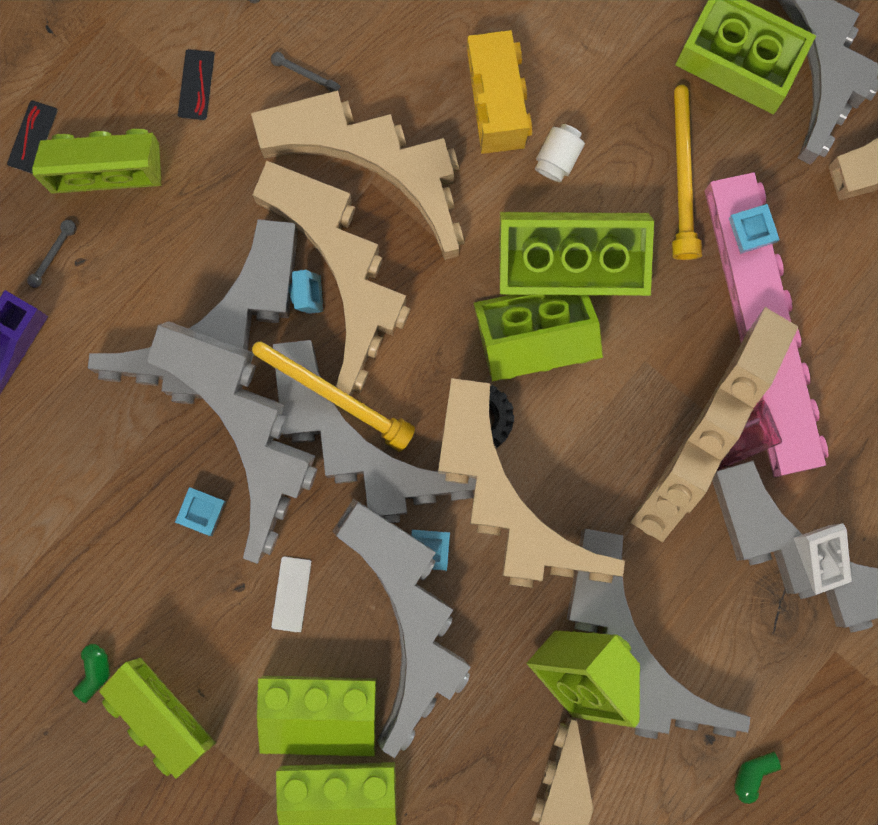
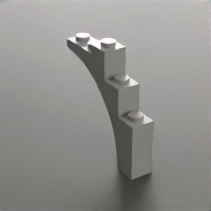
(838, 74)
(258, 291)
(348, 453)
(271, 468)
(760, 528)
(420, 617)
(660, 695)

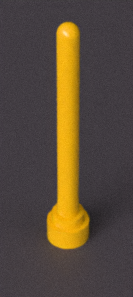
(687, 244)
(396, 432)

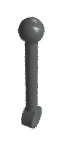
(278, 59)
(68, 228)

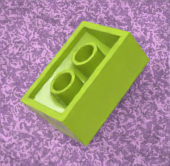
(746, 52)
(98, 161)
(537, 333)
(591, 676)
(316, 715)
(155, 718)
(336, 794)

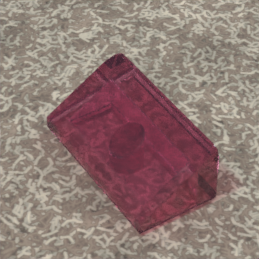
(758, 435)

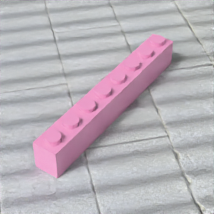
(753, 285)

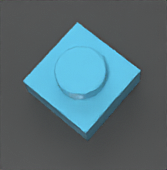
(754, 228)
(306, 291)
(200, 511)
(437, 542)

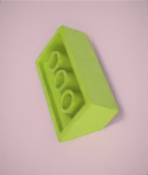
(575, 253)

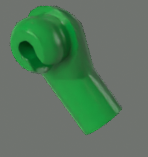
(96, 672)
(751, 775)

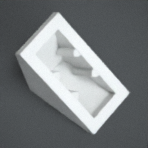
(825, 557)

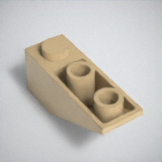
(567, 791)

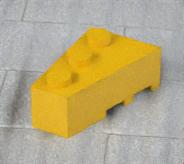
(498, 91)

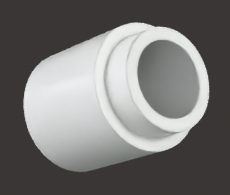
(559, 152)

